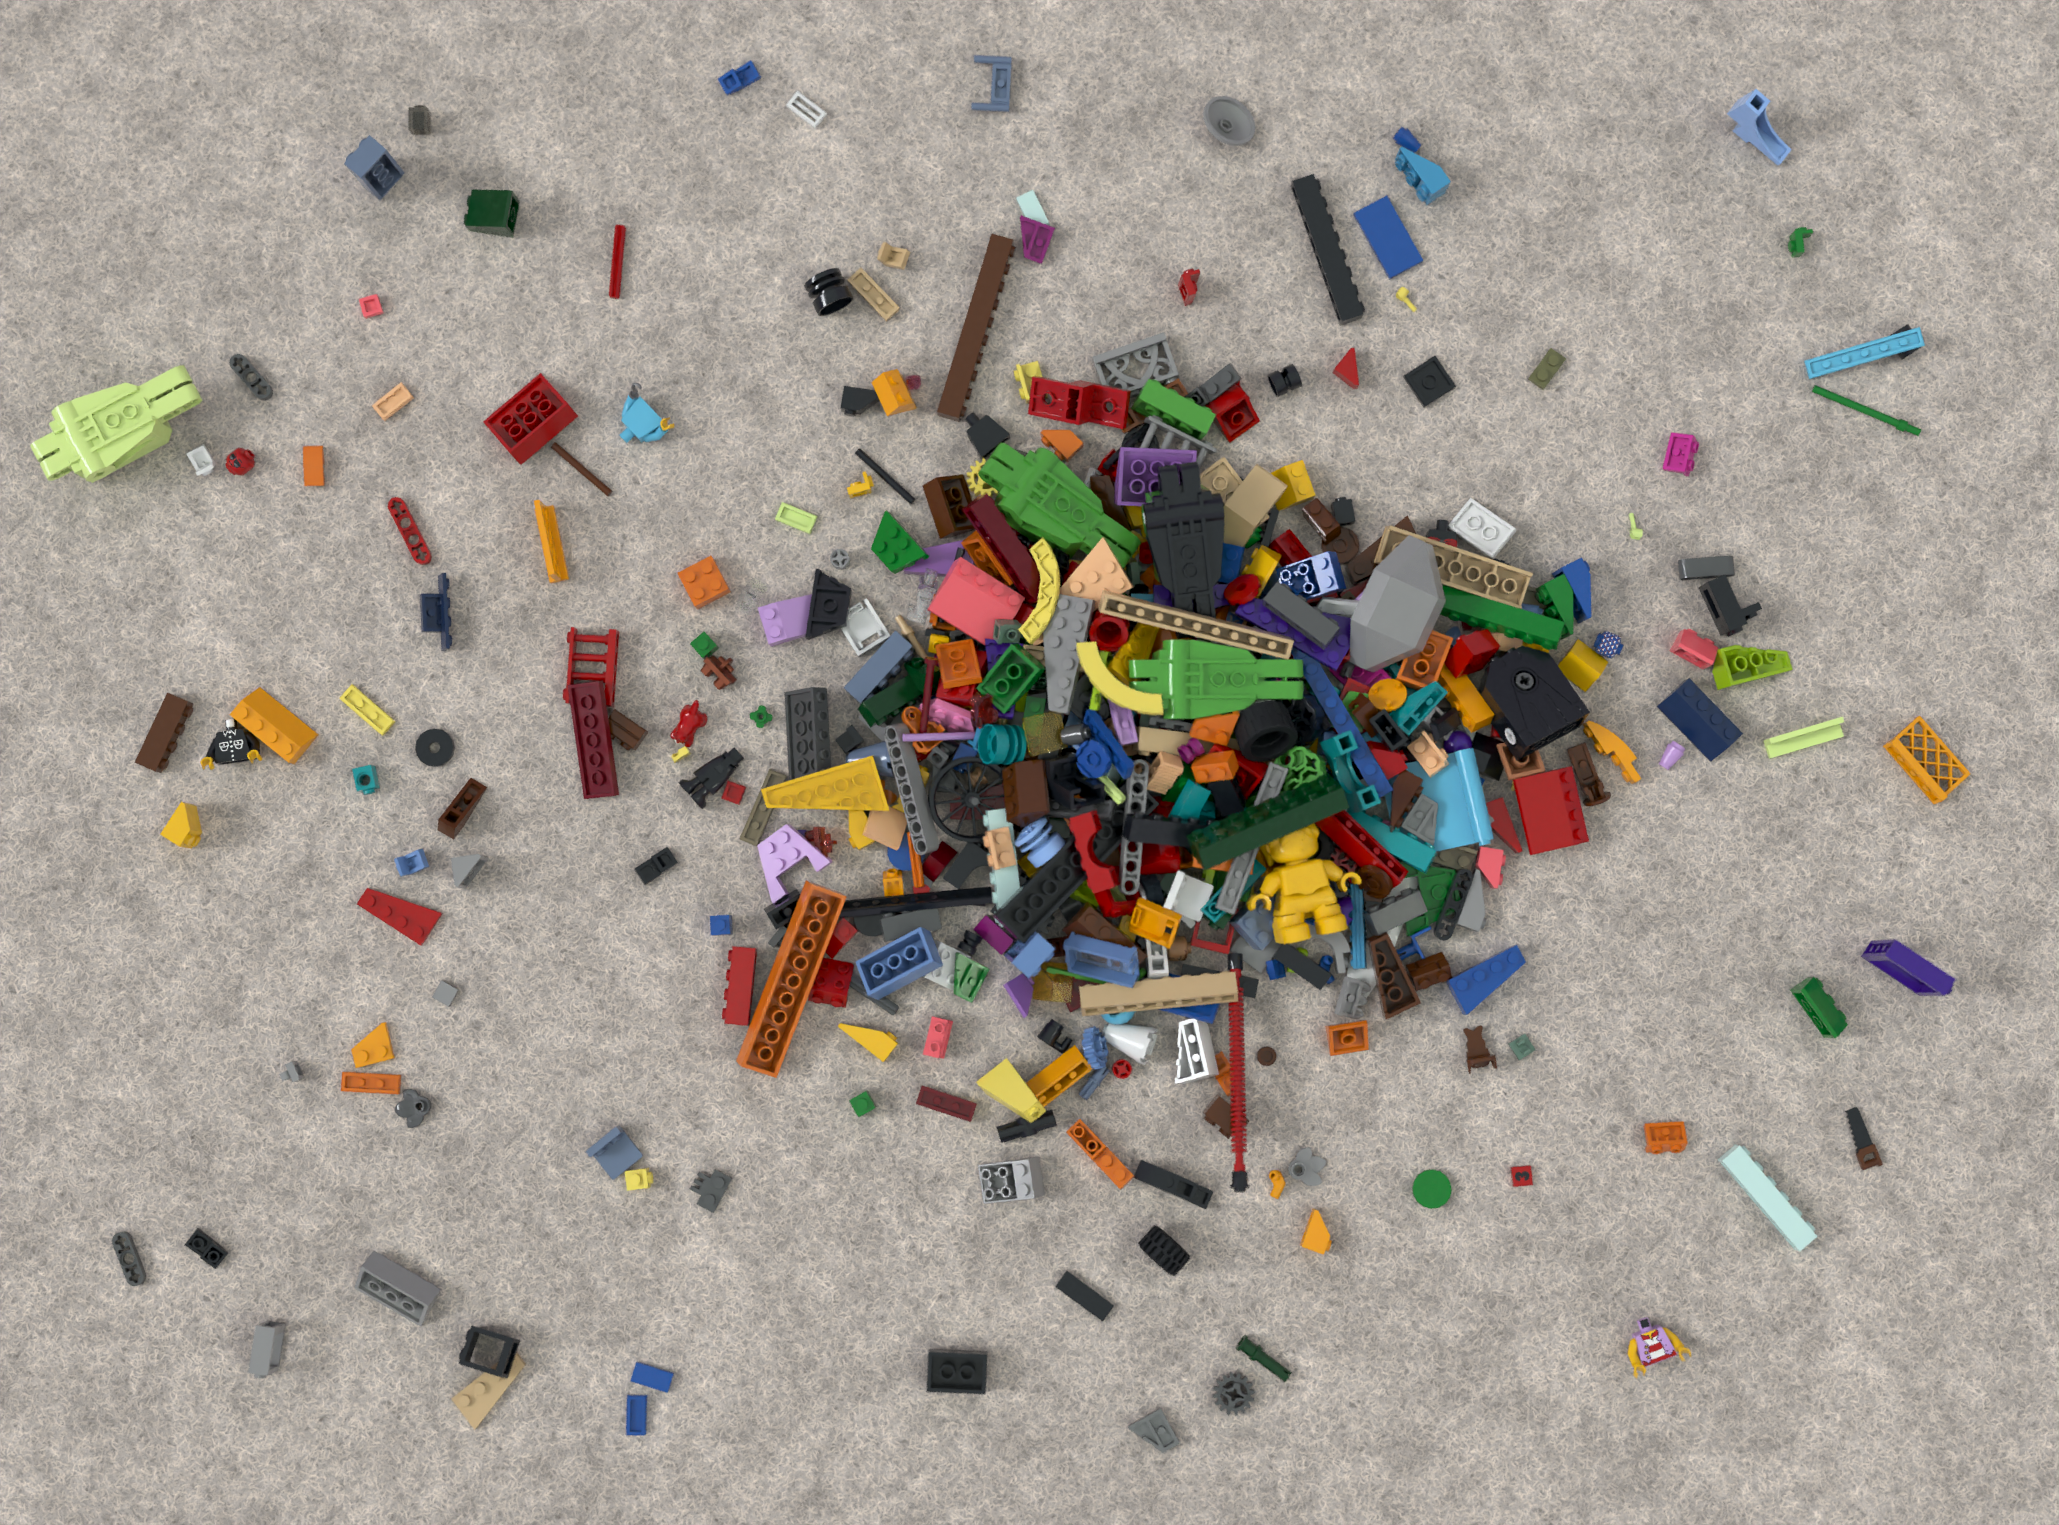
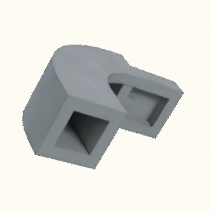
(1338, 945)

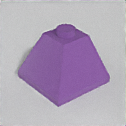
(1021, 992)

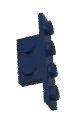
(435, 612)

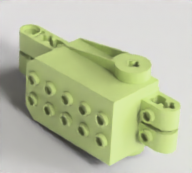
(114, 426)

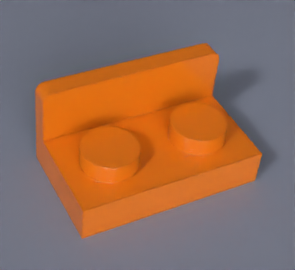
(1665, 1137)

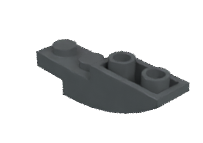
(1215, 386)

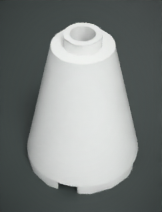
(1131, 1040)

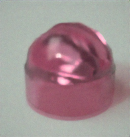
(913, 381)

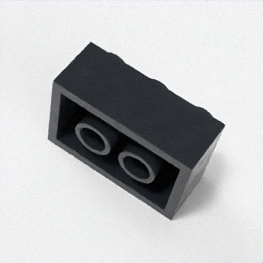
(957, 1371)

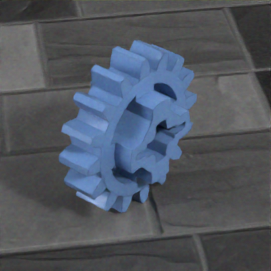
(1095, 1048)

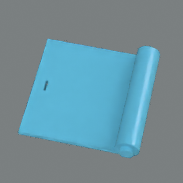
(1460, 800)

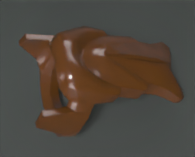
(1477, 1053)

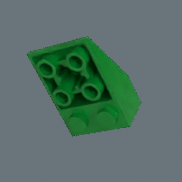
(1559, 598)

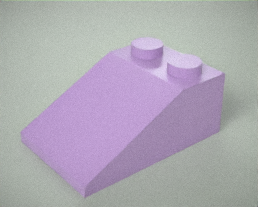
(785, 619)

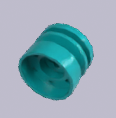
(1001, 744)

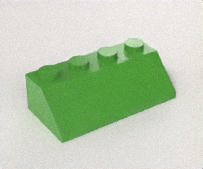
(1173, 409)

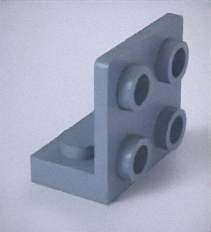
(615, 1152)

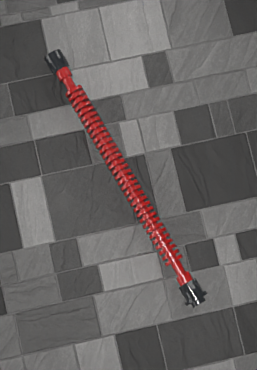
(1238, 1135)

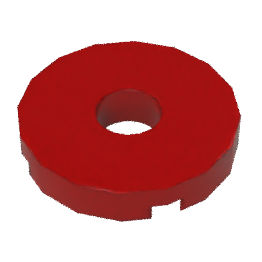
(1242, 589)

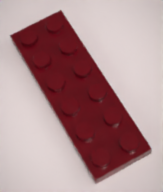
(593, 740)

